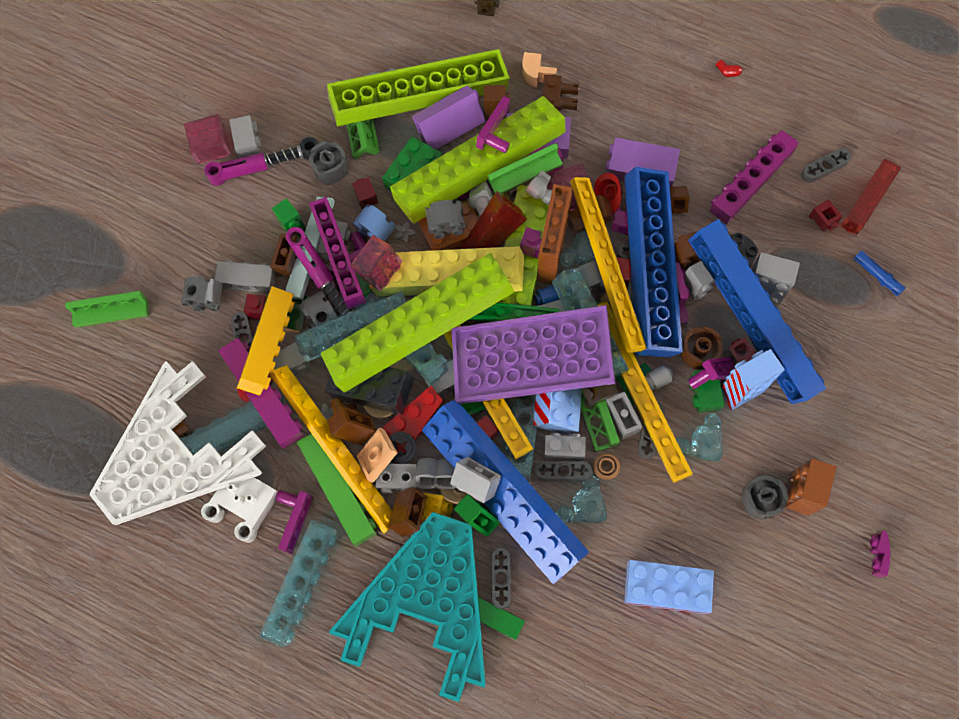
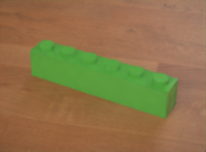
(340, 495)

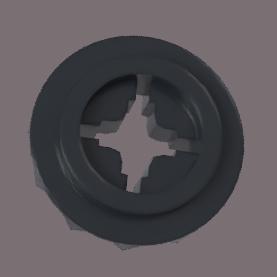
(401, 438)

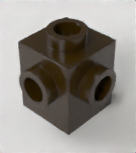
(487, 7)

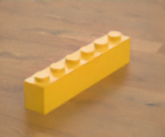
(265, 341)

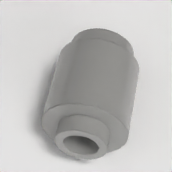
(659, 377)

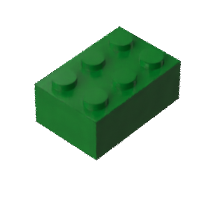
(410, 159)

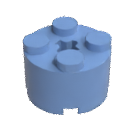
(373, 222)

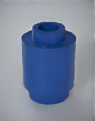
(546, 295)

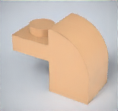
(533, 71)

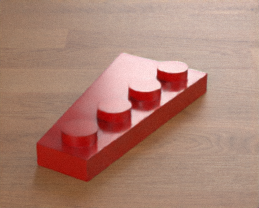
(415, 416)

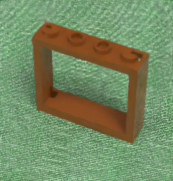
(554, 233)

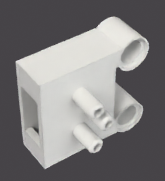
(248, 500)

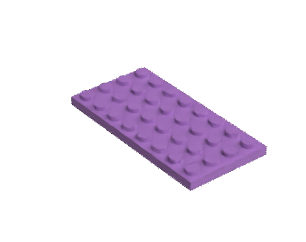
(532, 355)

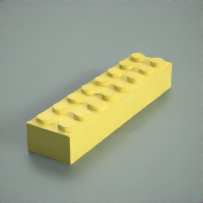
(427, 268)

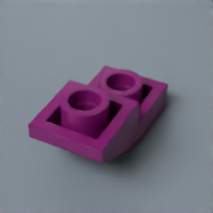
(880, 547)

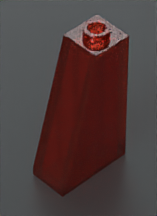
(870, 196)
(495, 224)

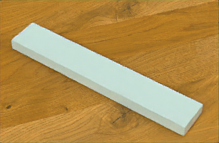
(299, 277)

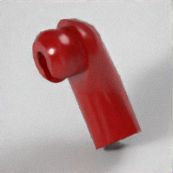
(728, 70)

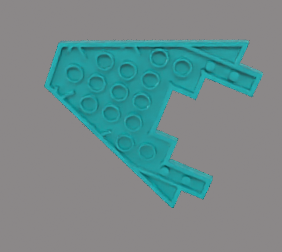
(432, 582)

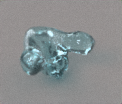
(579, 250)
(706, 440)
(587, 504)

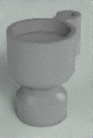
(538, 187)

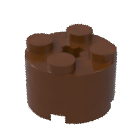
(684, 252)
(701, 337)

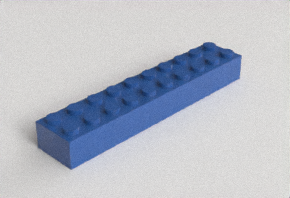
(653, 261)
(756, 311)
(515, 501)

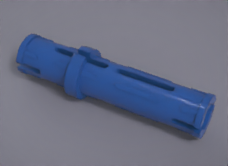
(879, 273)

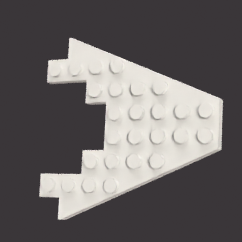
(155, 467)

